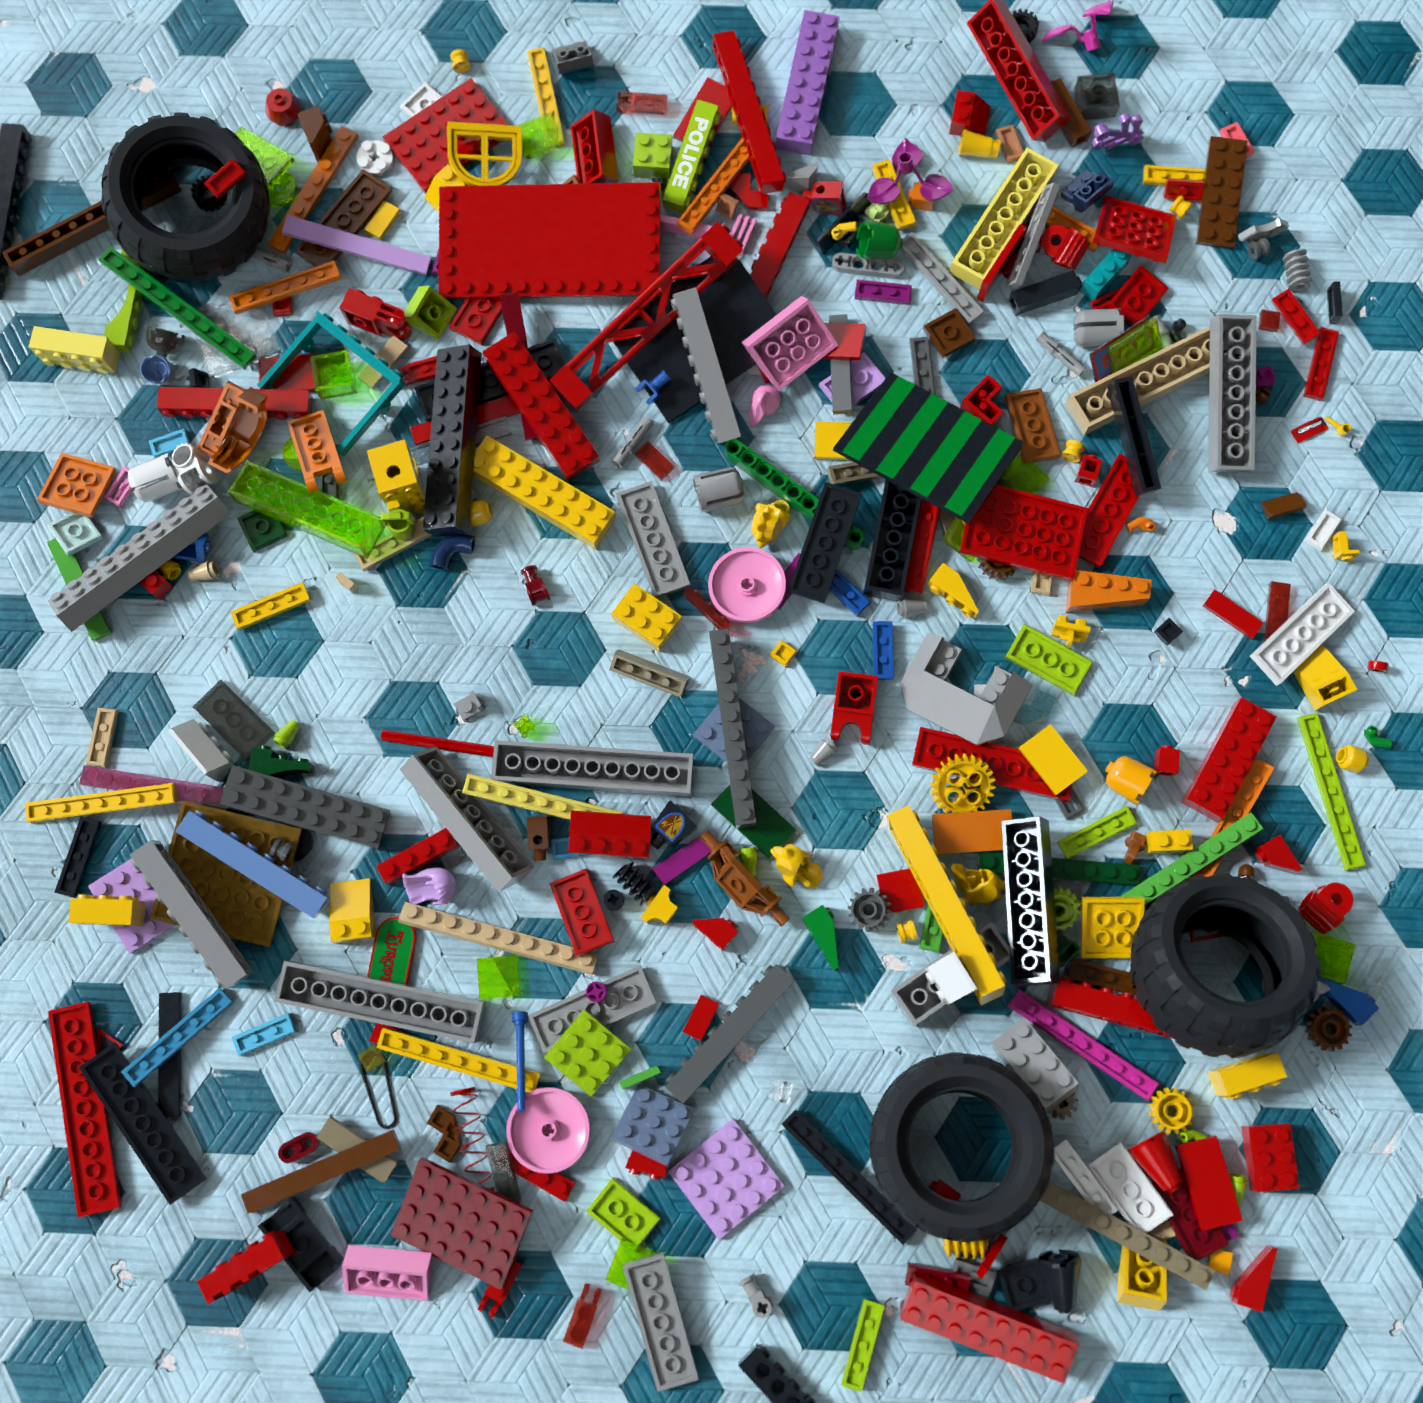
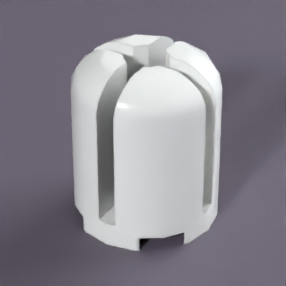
(154, 479)

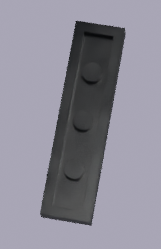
(78, 857)

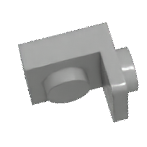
(470, 706)

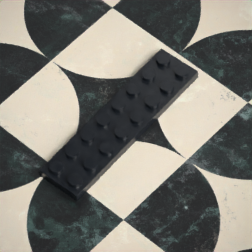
(546, 355)
(143, 1125)

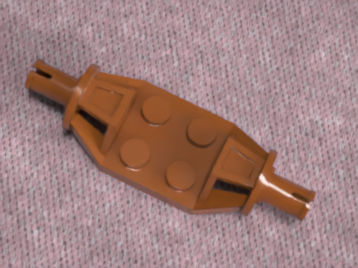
(739, 882)

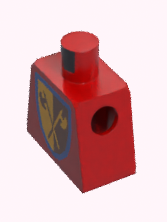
(827, 197)

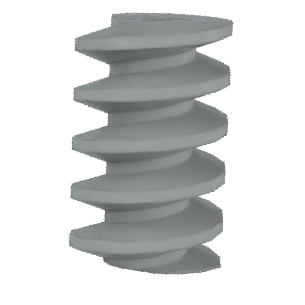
(1297, 270)

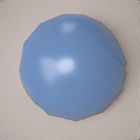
(156, 369)

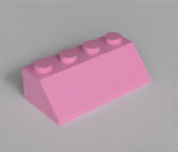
(387, 1272)

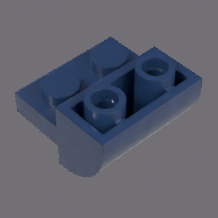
(1086, 189)

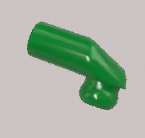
(1374, 740)

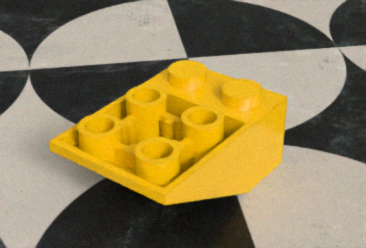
(1323, 678)

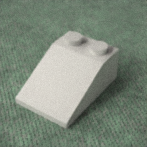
(950, 978)

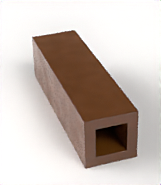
(1076, 128)

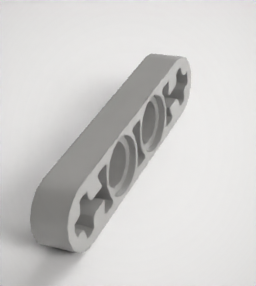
(867, 268)

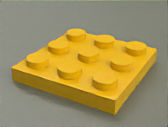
(1109, 925)

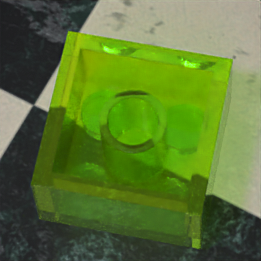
(334, 374)
(1334, 957)

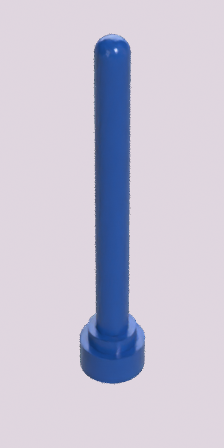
(520, 1020)

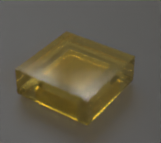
(371, 1058)

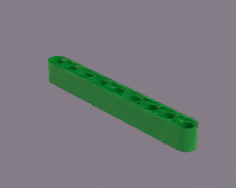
(781, 491)

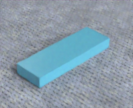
(264, 1034)

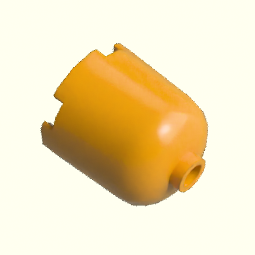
(1129, 778)

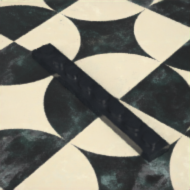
(848, 1176)

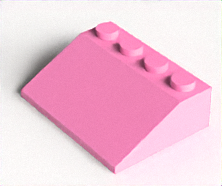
(790, 343)

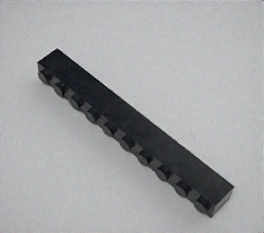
(13, 156)

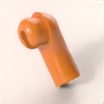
(1141, 523)

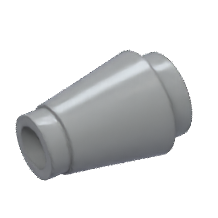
(910, 607)
(823, 751)

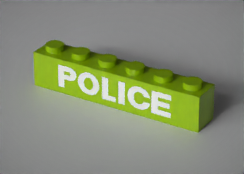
(691, 155)

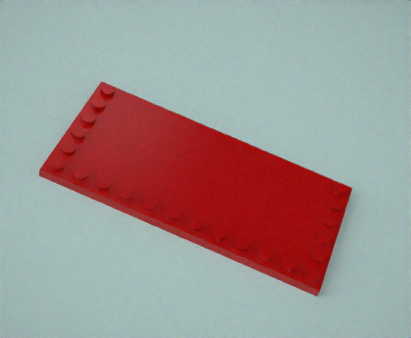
(549, 240)

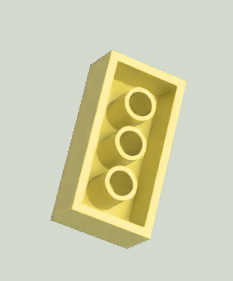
(74, 350)

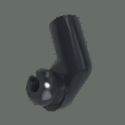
(1176, 330)

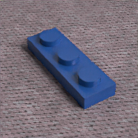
(883, 650)

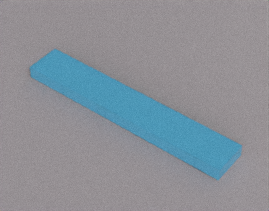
(177, 1037)

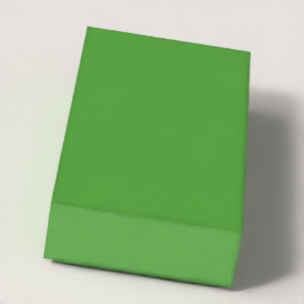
(640, 1077)

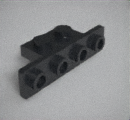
(853, 213)

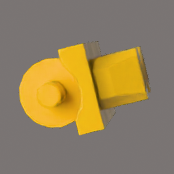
(1070, 632)

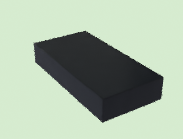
(1334, 302)

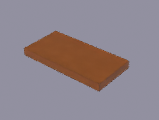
(1032, 425)

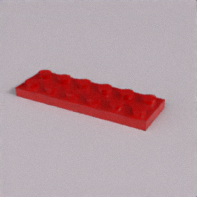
(1107, 513)

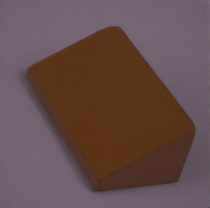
(1283, 506)

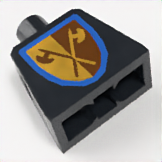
(671, 827)

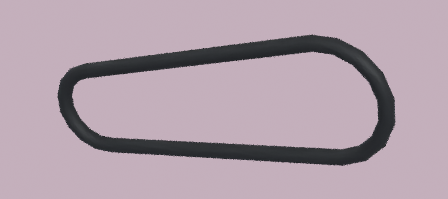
(371, 1100)

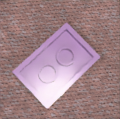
(864, 380)

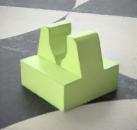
(877, 212)

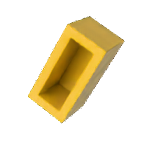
(1169, 841)

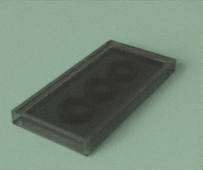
(233, 719)

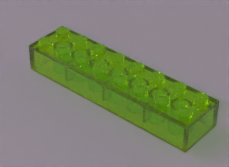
(312, 513)

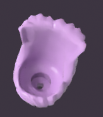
(430, 885)

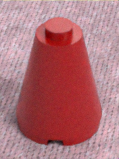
(1158, 1161)

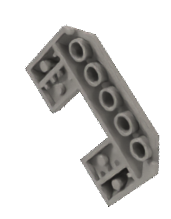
(954, 709)

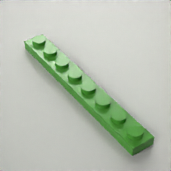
(1197, 859)

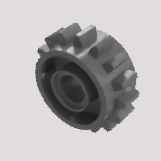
(859, 905)

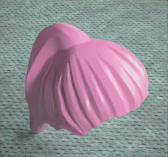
(763, 403)

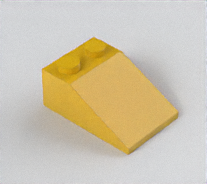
(351, 911)
(1141, 1281)

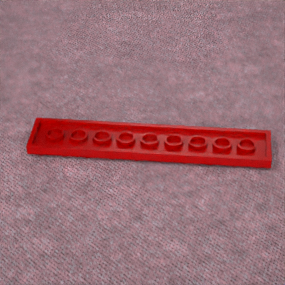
(83, 1112)

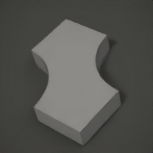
(1267, 230)

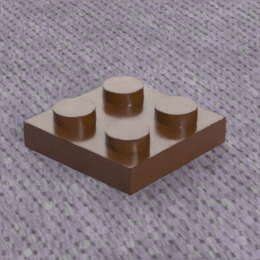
(949, 333)

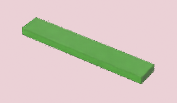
(71, 570)

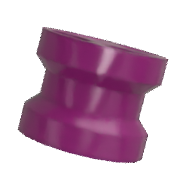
(593, 991)

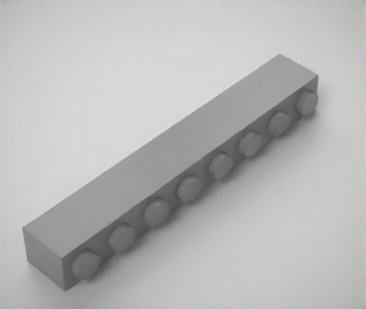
(706, 365)

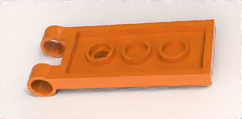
(314, 441)

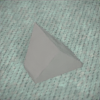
(802, 178)

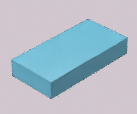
(169, 442)

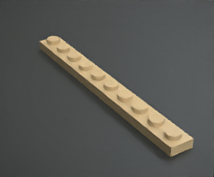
(496, 938)

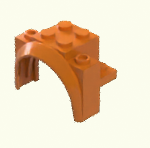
(238, 420)

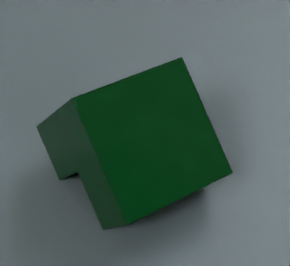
(1066, 949)

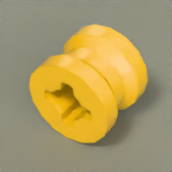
(460, 61)
(1180, 207)
(1073, 450)
(906, 931)

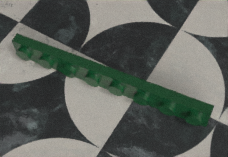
(1073, 869)

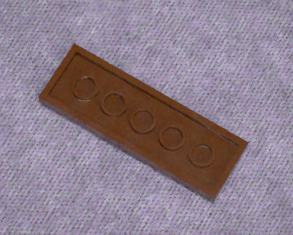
(1221, 192)
(347, 214)

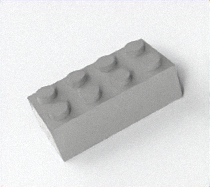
(1036, 1064)

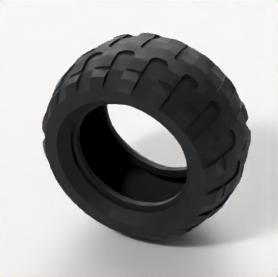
(173, 143)
(1259, 922)
(1029, 1134)

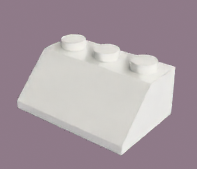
(202, 748)

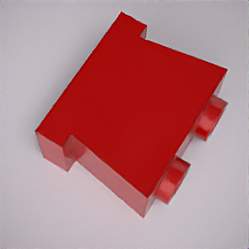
(639, 1163)

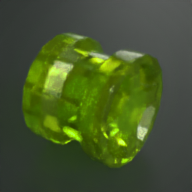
(524, 725)

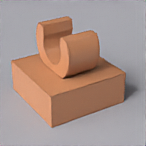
(727, 205)

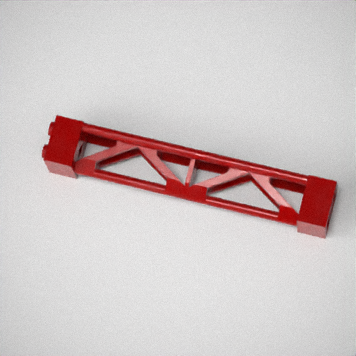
(717, 244)

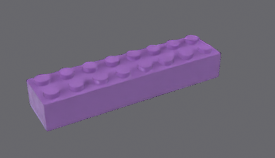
(807, 82)

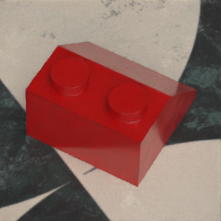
(969, 113)

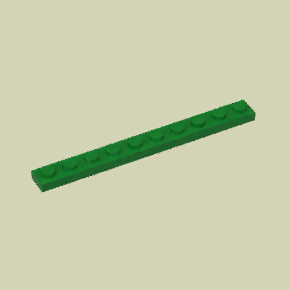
(177, 308)

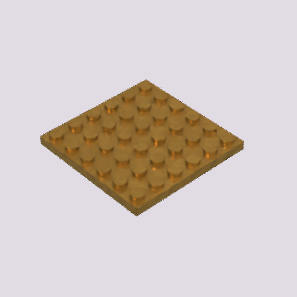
(237, 902)

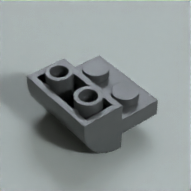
(572, 57)

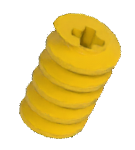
(973, 1247)

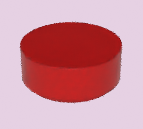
(1378, 666)

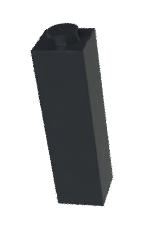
(1044, 292)

